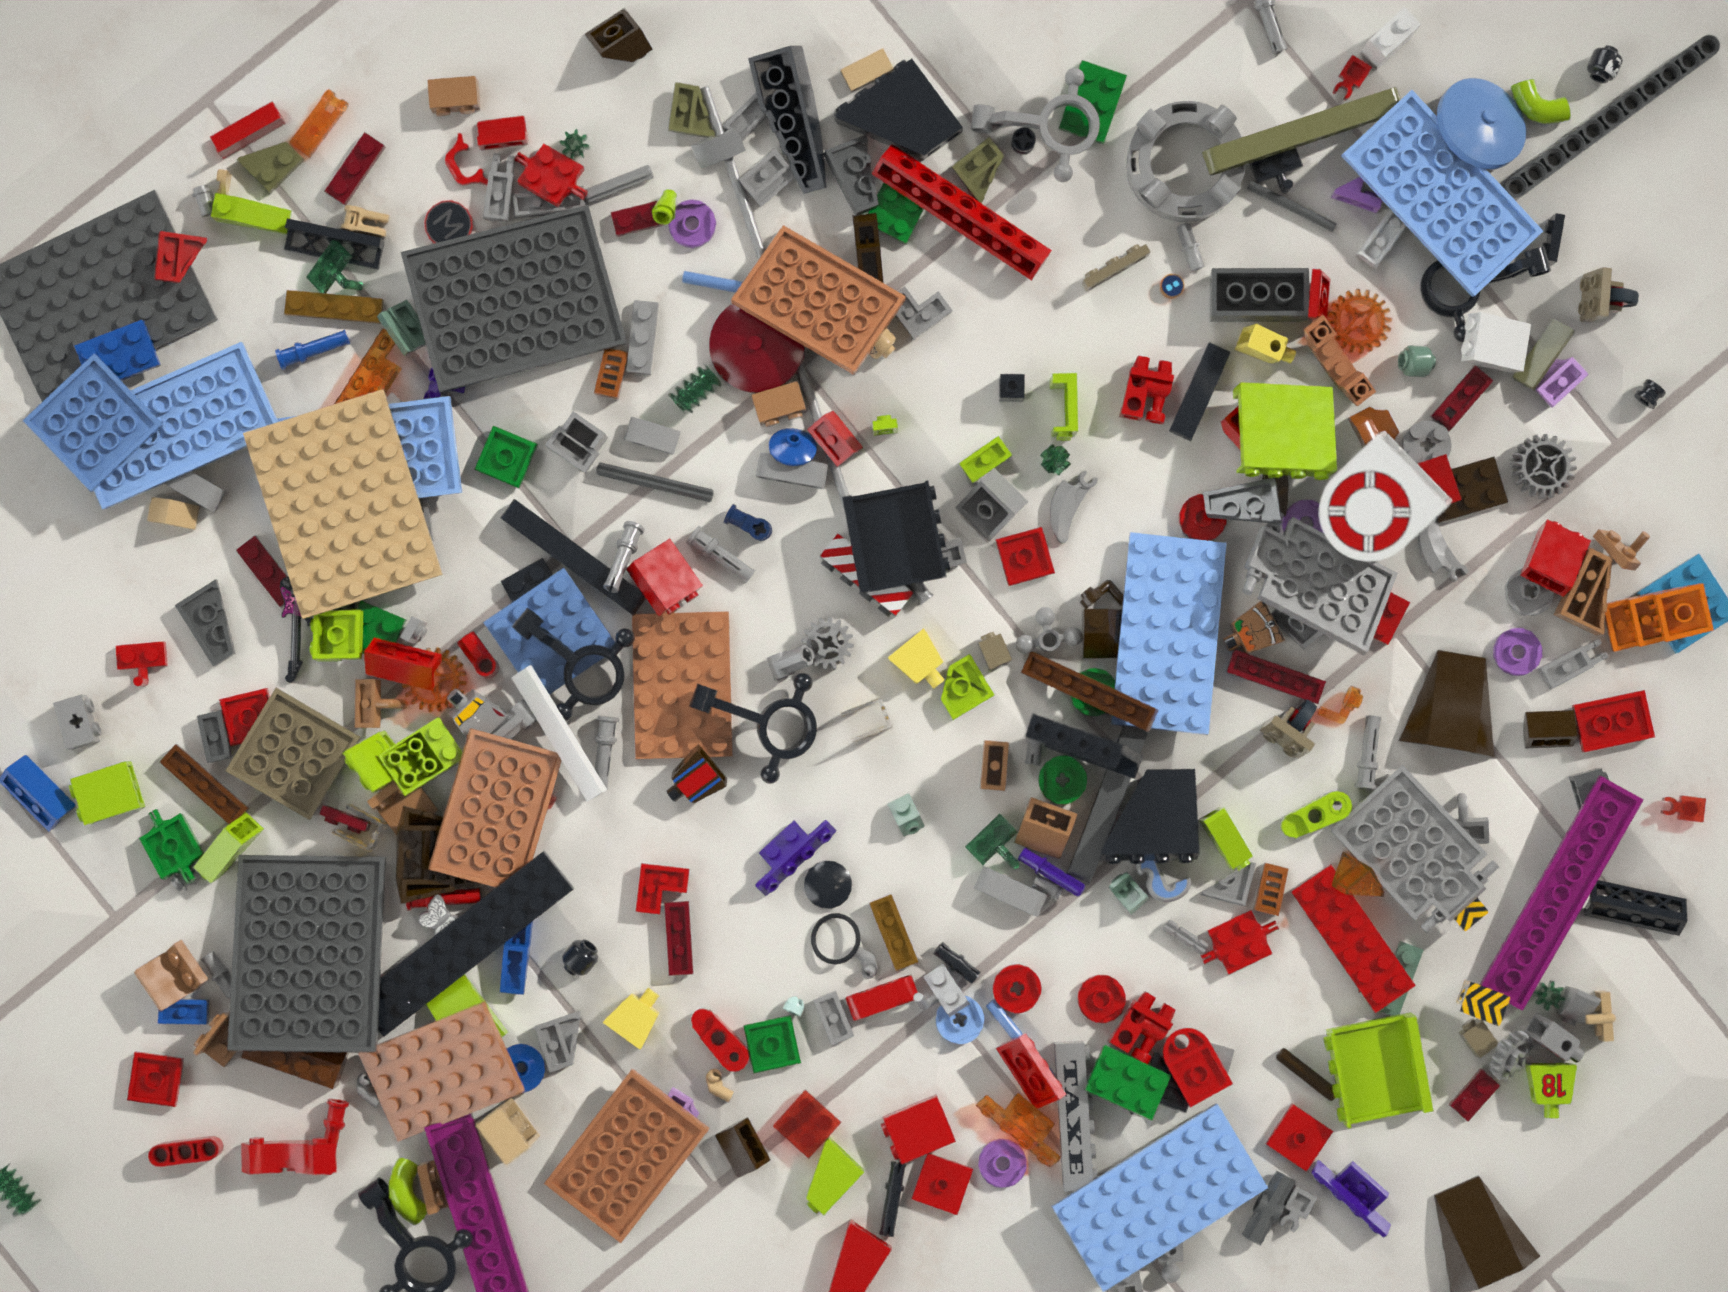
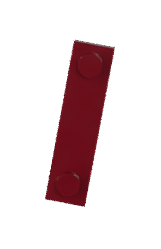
(1275, 676)

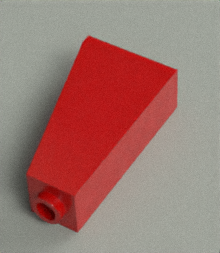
(858, 1259)

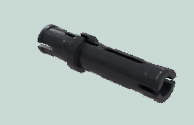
(894, 1189)

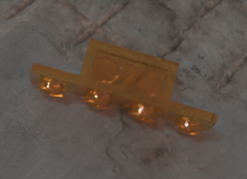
(374, 370)
(1024, 1124)

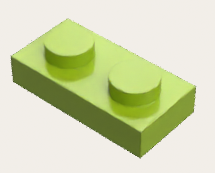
(884, 425)
(985, 459)

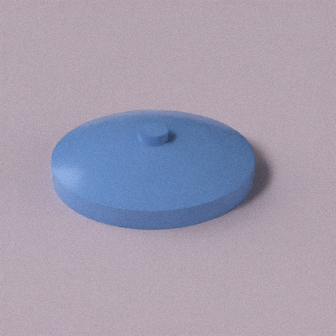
(1481, 123)

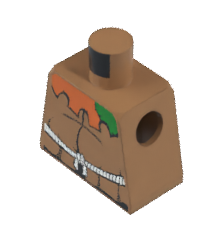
(1254, 630)

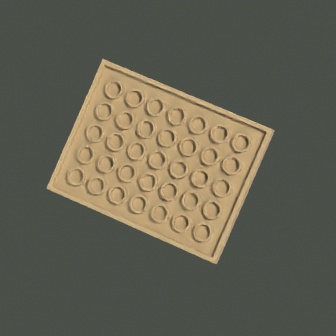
(343, 504)

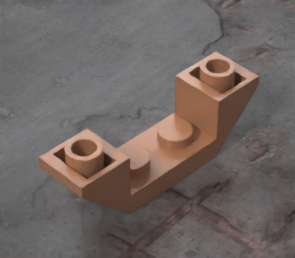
(1335, 362)

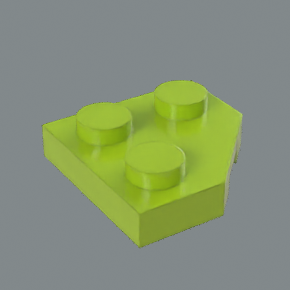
(964, 687)

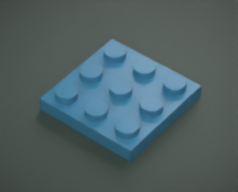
(1689, 573)

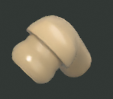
(716, 1087)

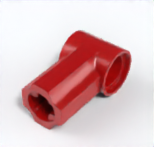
(477, 654)

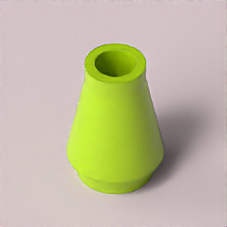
(665, 208)

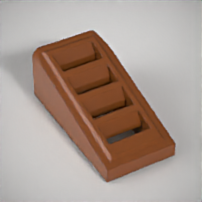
(606, 392)
(1258, 906)

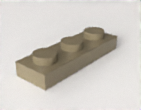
(1115, 266)

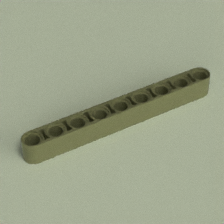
(1300, 132)

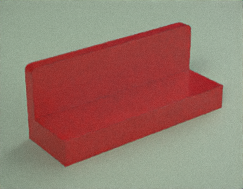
(247, 130)
(401, 663)

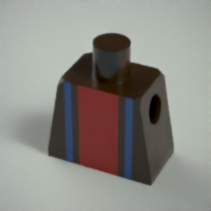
(696, 777)

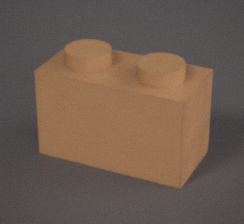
(454, 95)
(779, 404)
(994, 765)

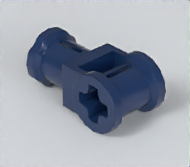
(747, 523)

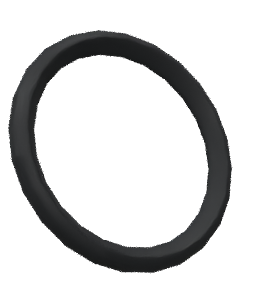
(857, 937)

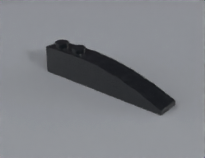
(790, 106)

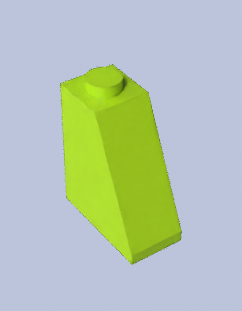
(1226, 838)
(227, 847)
(832, 1177)

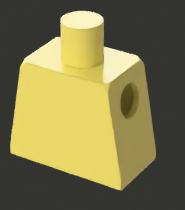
(1257, 342)
(919, 659)
(634, 1017)

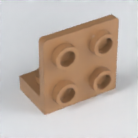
(391, 801)
(171, 976)
(215, 1041)
(432, 1187)

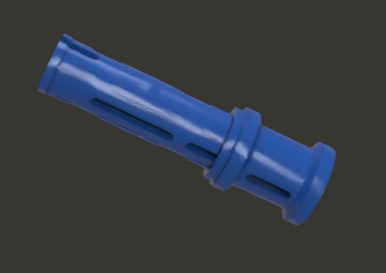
(301, 352)

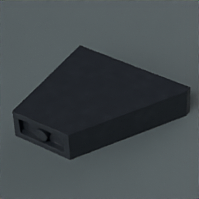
(902, 112)
(1157, 821)

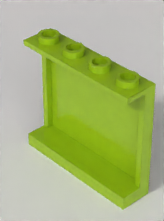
(1286, 430)
(1378, 1069)

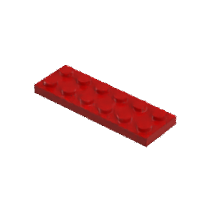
(1353, 940)

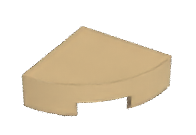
(225, 180)

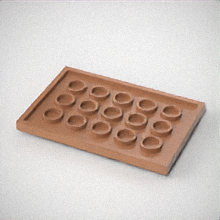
(818, 299)
(668, 662)
(494, 809)
(442, 1071)
(626, 1155)

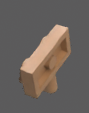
(1618, 551)
(369, 703)

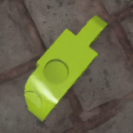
(1297, 822)

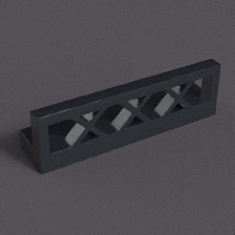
(329, 233)
(1637, 912)

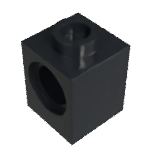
(1011, 387)

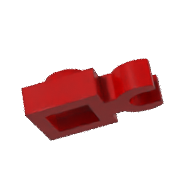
(1353, 75)

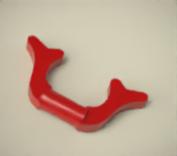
(454, 169)

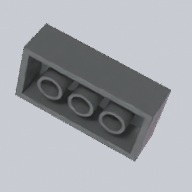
(1259, 294)

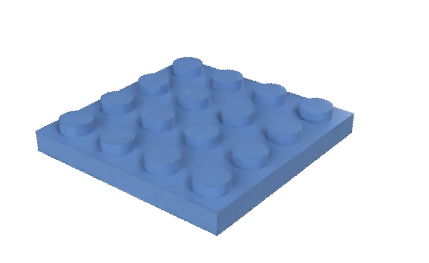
(93, 422)
(564, 615)

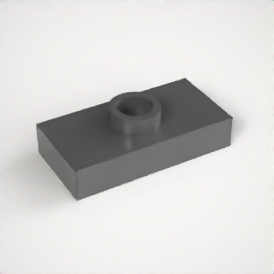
(214, 736)

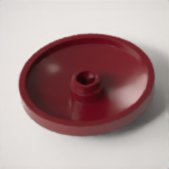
(752, 352)

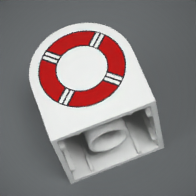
(1379, 502)

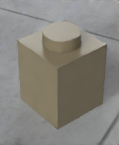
(994, 650)
(1478, 1037)

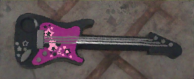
(291, 607)

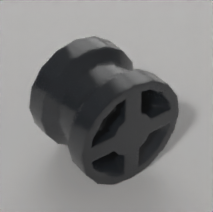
(1024, 136)
(1650, 394)

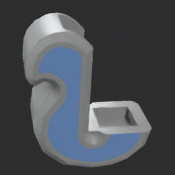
(1157, 885)

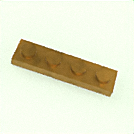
(333, 306)

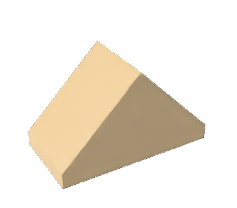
(173, 513)

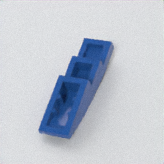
(516, 961)

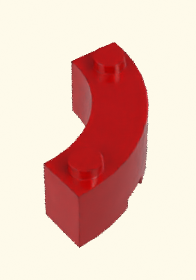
(296, 1155)

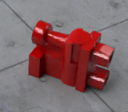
(1144, 384)
(1143, 1021)

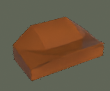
(1370, 423)

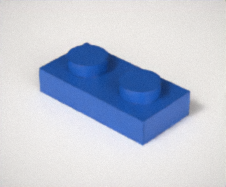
(186, 1012)

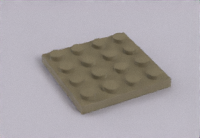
(292, 753)

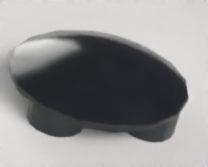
(828, 884)

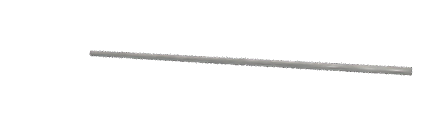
(759, 248)

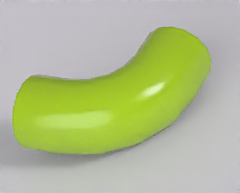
(1536, 107)
(402, 1193)

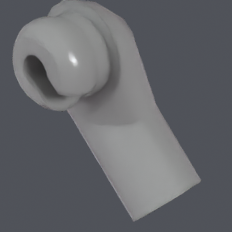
(868, 962)
(365, 1090)

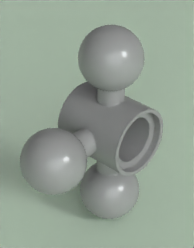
(1045, 617)

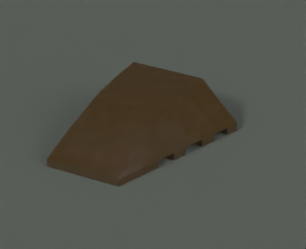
(1453, 706)
(415, 845)
(1479, 1237)

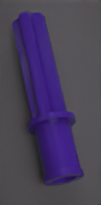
(1051, 872)

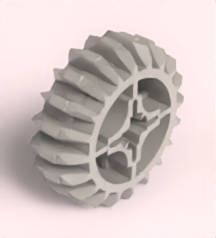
(1560, 455)

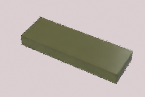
(1544, 354)

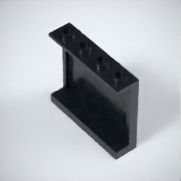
(895, 537)
(1084, 746)

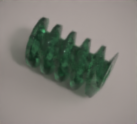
(695, 389)
(15, 1193)

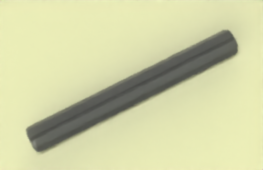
(655, 482)

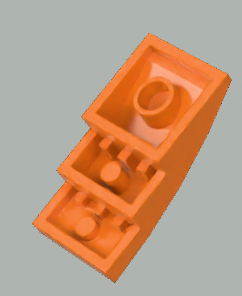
(1658, 617)

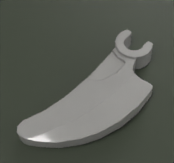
(1065, 504)
(1437, 553)

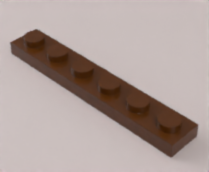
(1090, 691)

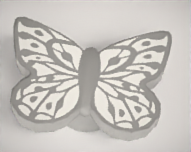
(437, 915)

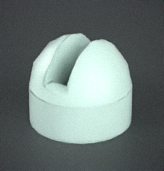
(794, 1006)

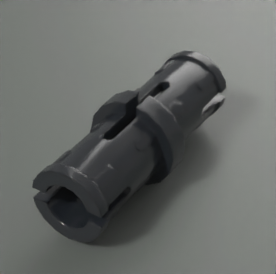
(956, 962)

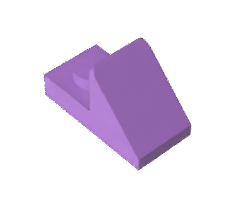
(1351, 194)

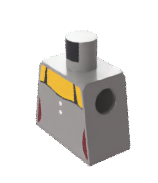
(474, 712)

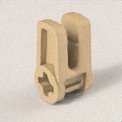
(360, 215)

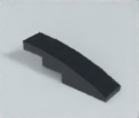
(1199, 391)

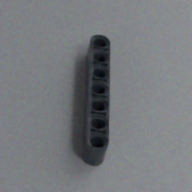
(571, 555)

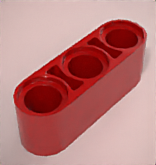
(881, 997)
(174, 1154)

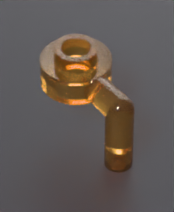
(1351, 700)

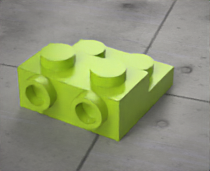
(337, 636)

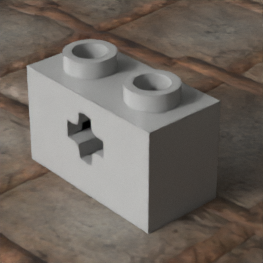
(68, 712)

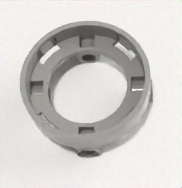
(1154, 192)

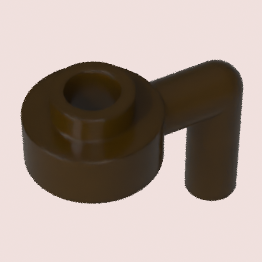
(1091, 595)

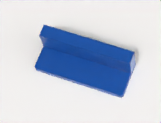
(36, 792)

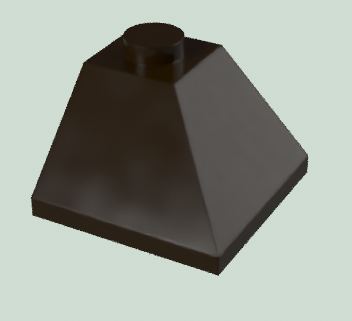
(619, 38)
(1100, 633)

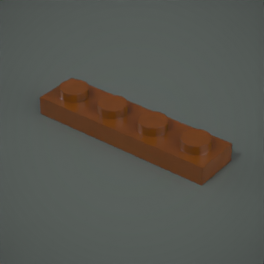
(203, 784)

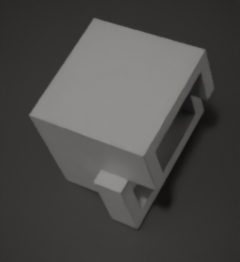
(577, 442)

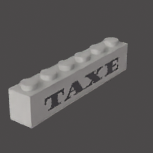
(1074, 1115)

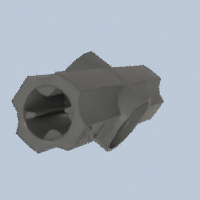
(1268, 1208)

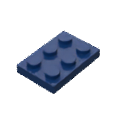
(124, 350)

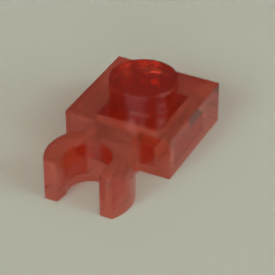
(1688, 808)

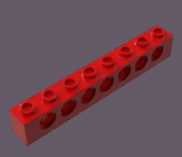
(961, 212)

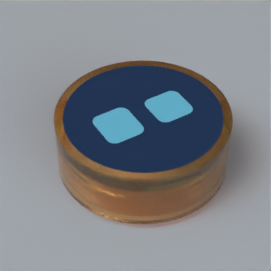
(1171, 286)

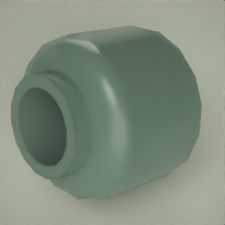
(1416, 361)

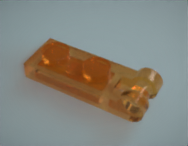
(318, 123)

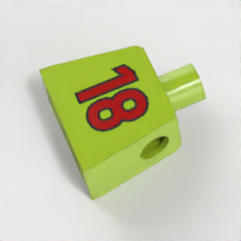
(1551, 1085)

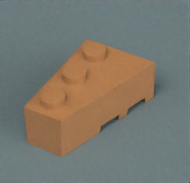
(1587, 600)

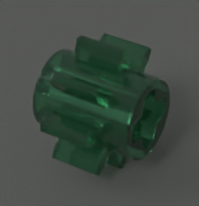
(570, 138)
(1055, 459)
(1556, 996)

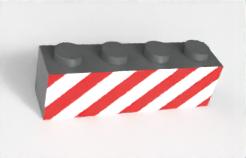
(839, 556)

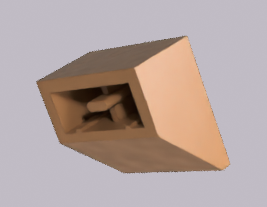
(1045, 828)

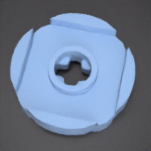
(957, 1033)

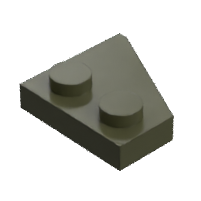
(688, 112)
(271, 164)
(979, 168)

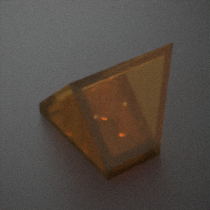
(1356, 878)

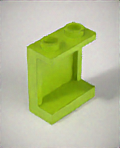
(1068, 382)
(106, 793)

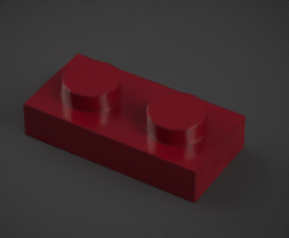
(634, 219)
(354, 823)
(1474, 1095)

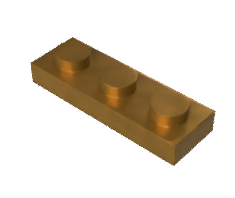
(893, 932)

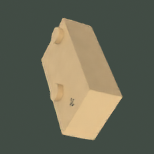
(508, 1131)

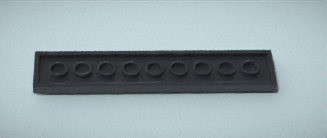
(469, 940)

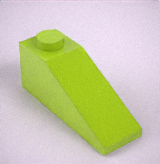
(249, 213)

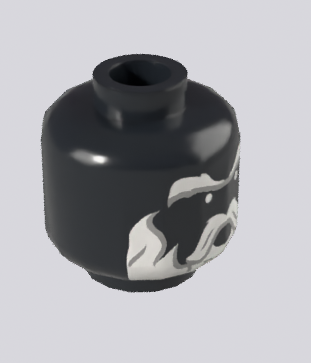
(1604, 64)

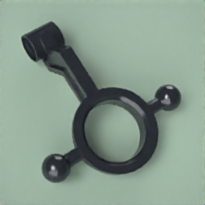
(1535, 262)
(530, 625)
(704, 700)
(377, 1195)

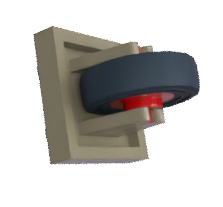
(1603, 296)
(1287, 730)

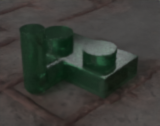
(329, 269)
(992, 841)

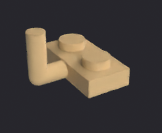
(1603, 1018)

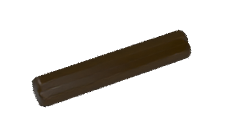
(1305, 1073)

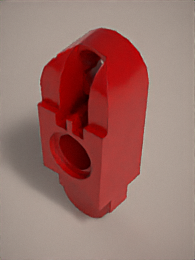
(707, 1023)

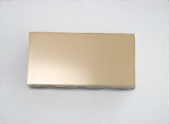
(866, 70)

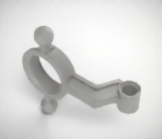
(986, 119)

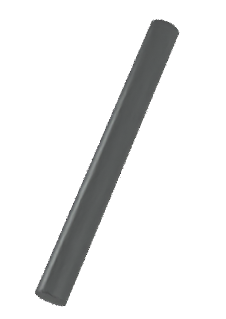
(1292, 206)

